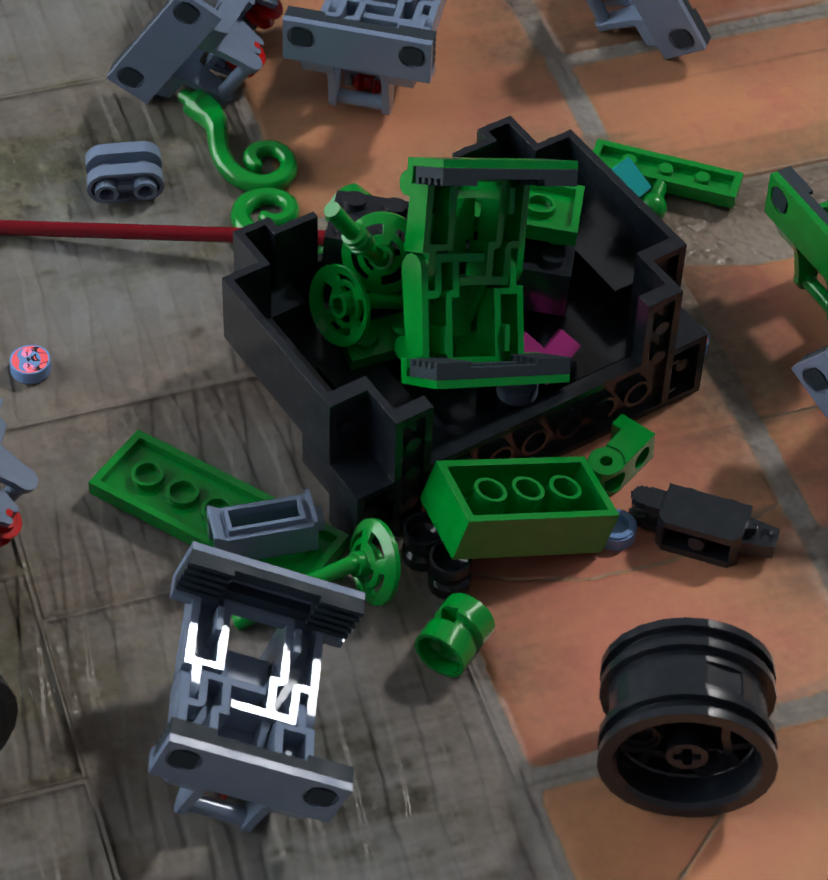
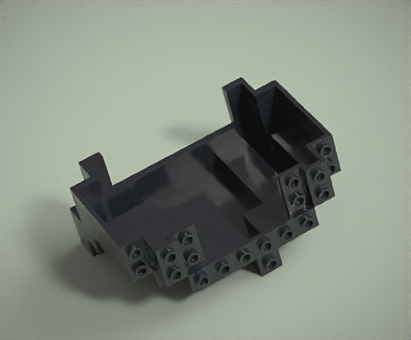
(380, 438)

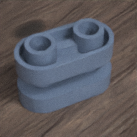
(124, 172)

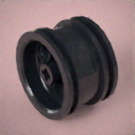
(687, 718)

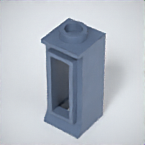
(267, 527)

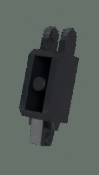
(702, 525)

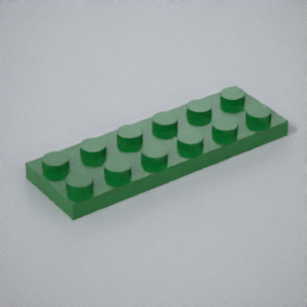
(173, 492)

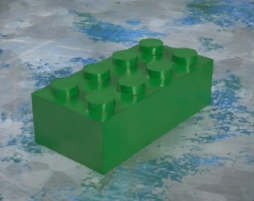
(518, 507)

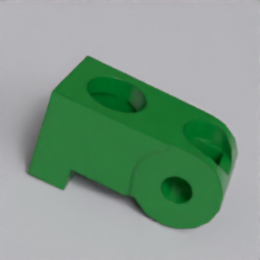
(624, 455)

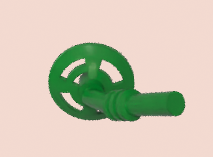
(375, 248)
(346, 303)
(361, 565)

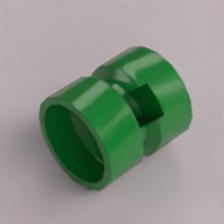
(454, 635)

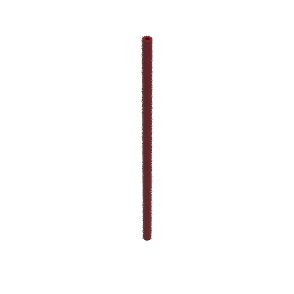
(123, 231)

